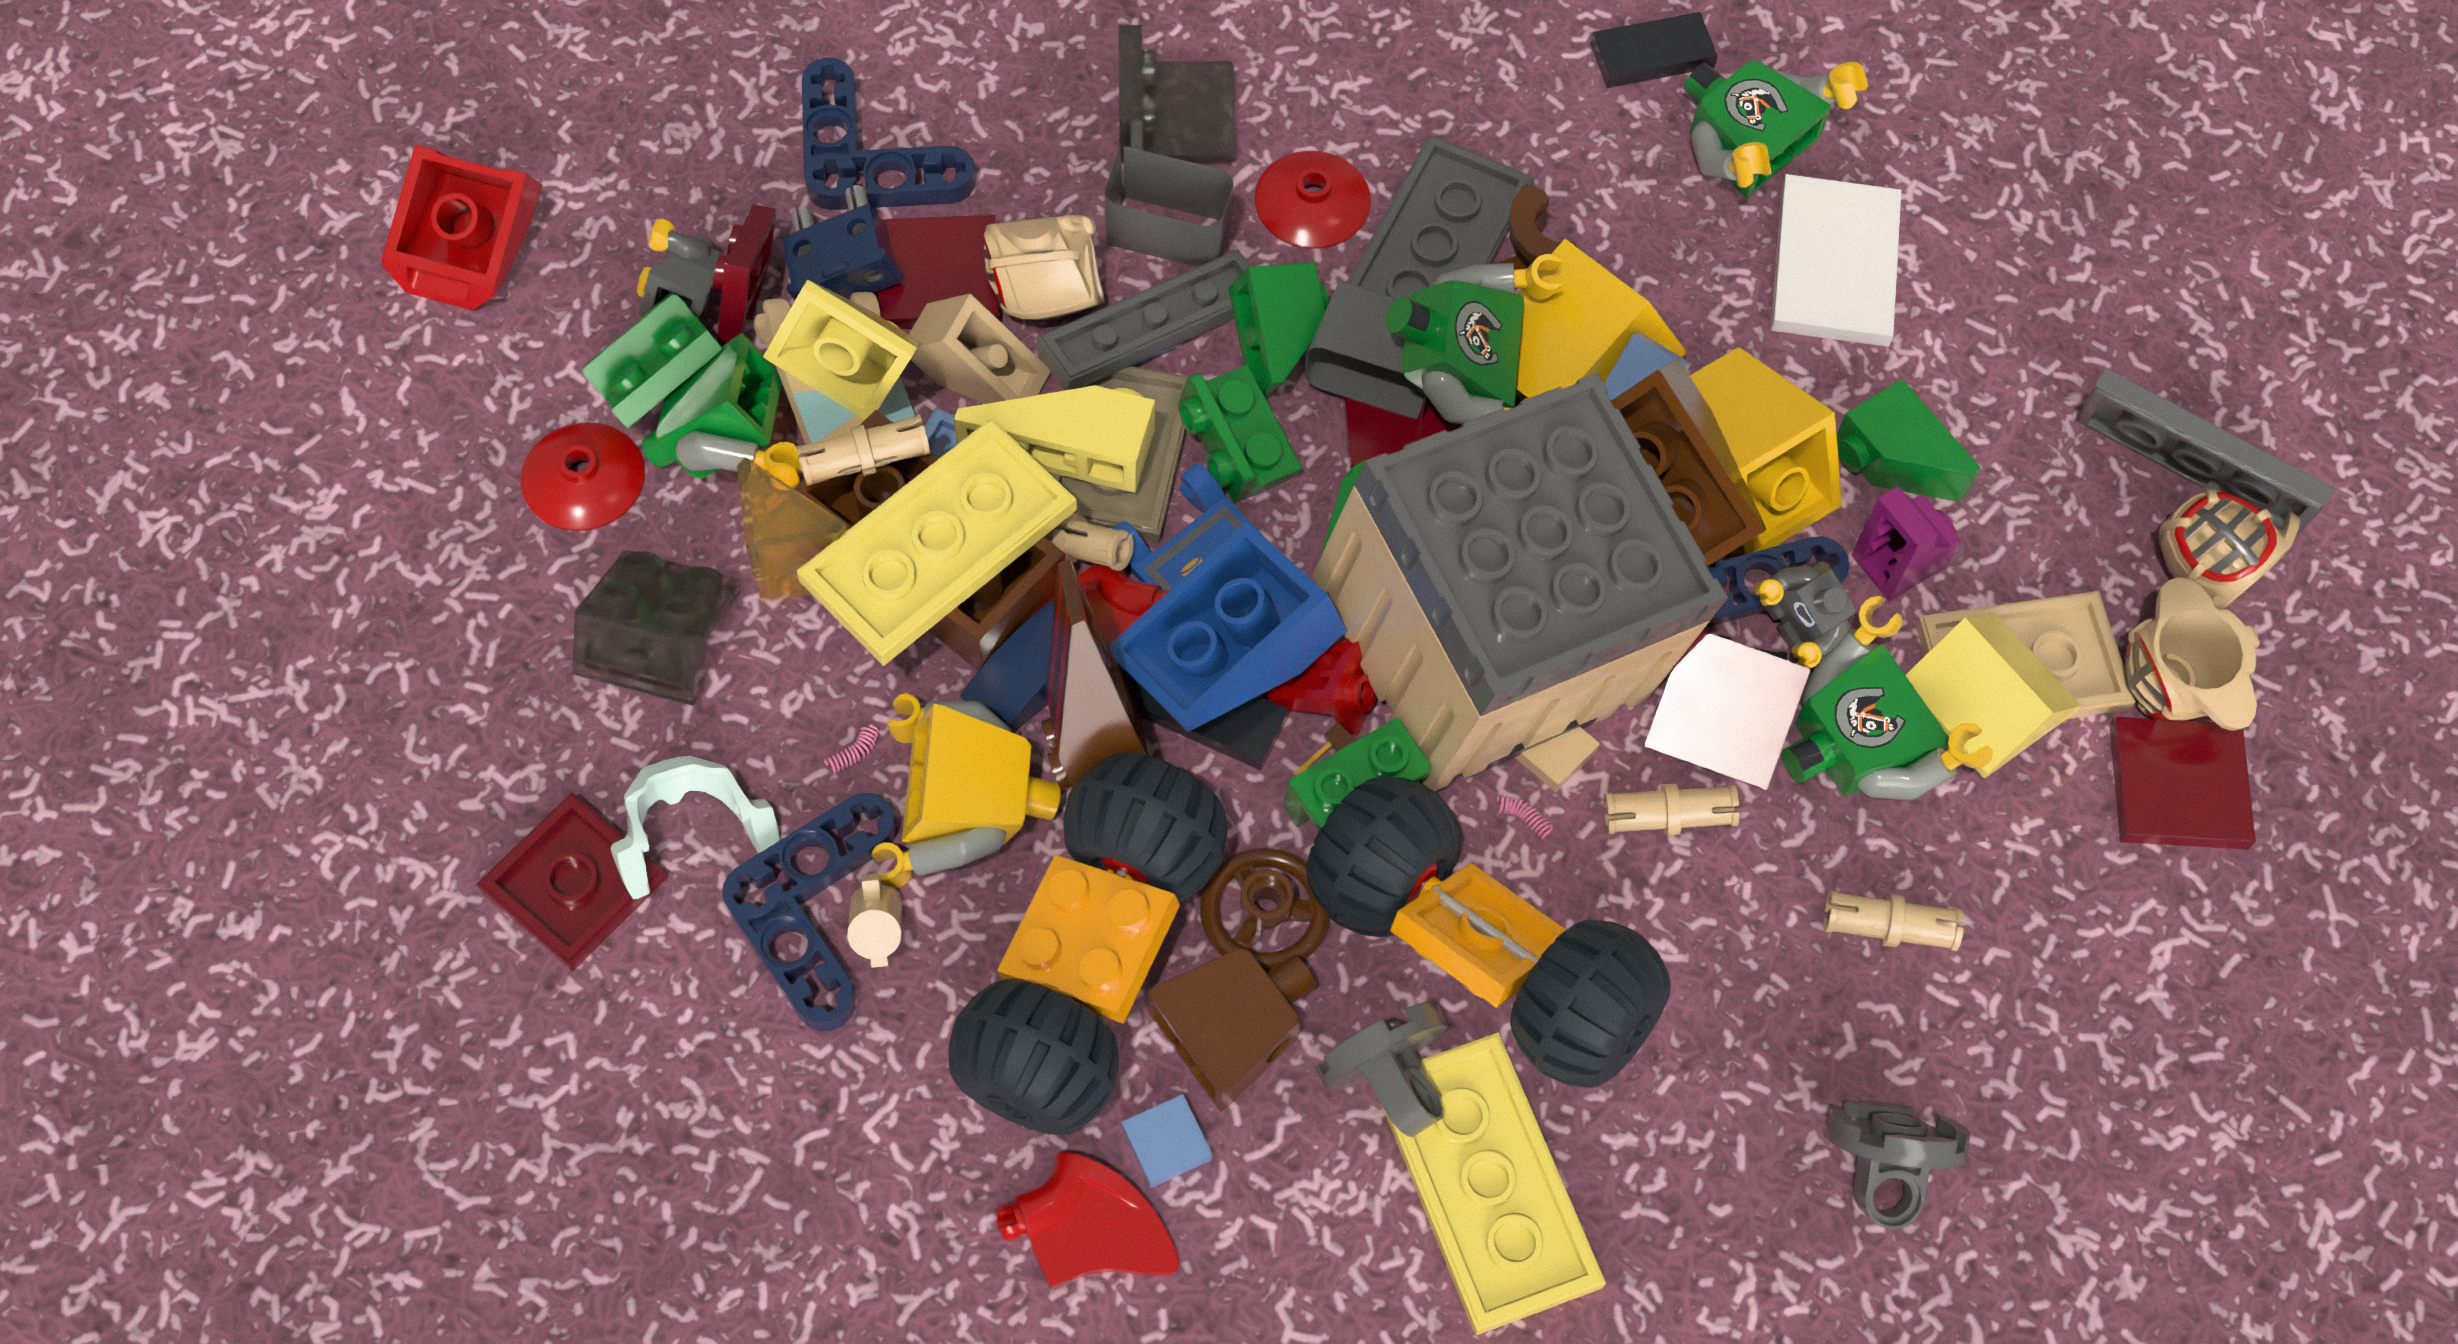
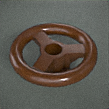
(1257, 886)

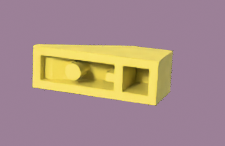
(1076, 432)

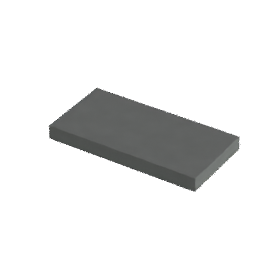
(1441, 219)
(2200, 450)

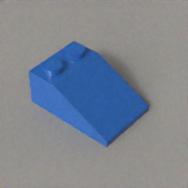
(1228, 631)

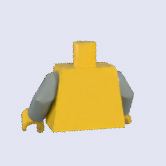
(963, 787)

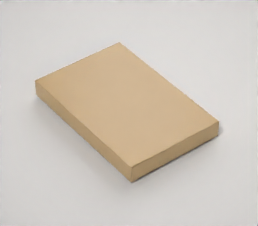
(2067, 636)

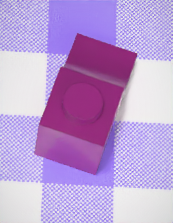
(1904, 543)

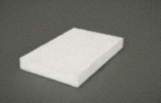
(1836, 260)

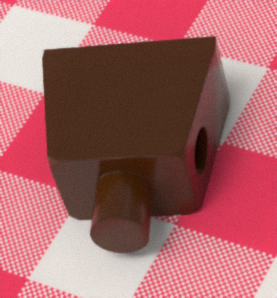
(1231, 1019)

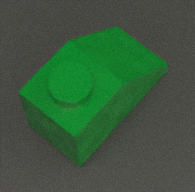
(1276, 317)
(1904, 445)

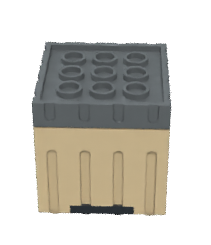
(1515, 578)

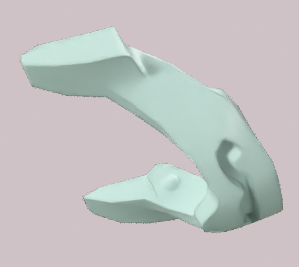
(669, 782)

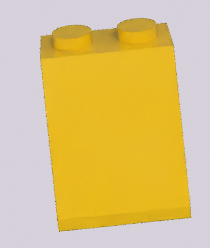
(1581, 325)
(1779, 443)

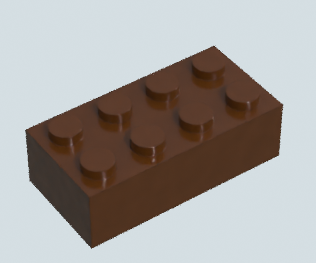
(994, 610)

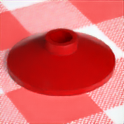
(1310, 217)
(584, 497)

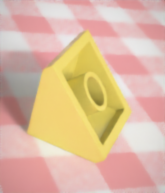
(1994, 681)

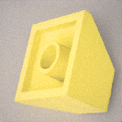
(841, 349)

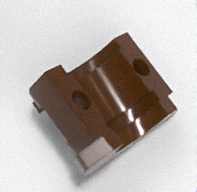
(1526, 227)

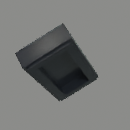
(1653, 49)

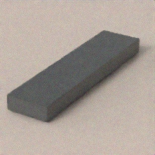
(1142, 323)

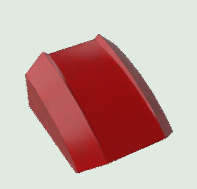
(457, 228)

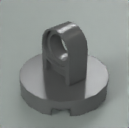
(1390, 1064)
(1895, 1146)

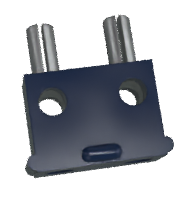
(842, 252)

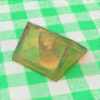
(781, 531)

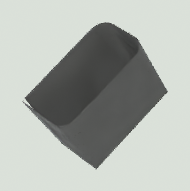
(1174, 186)
(1359, 355)

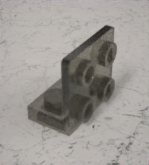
(1174, 105)
(651, 625)

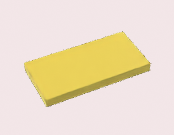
(937, 541)
(1496, 1192)

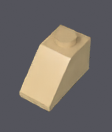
(974, 352)

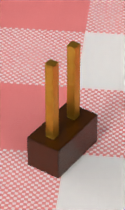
(1336, 737)

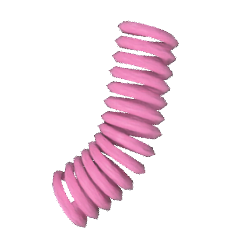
(857, 743)
(1524, 814)

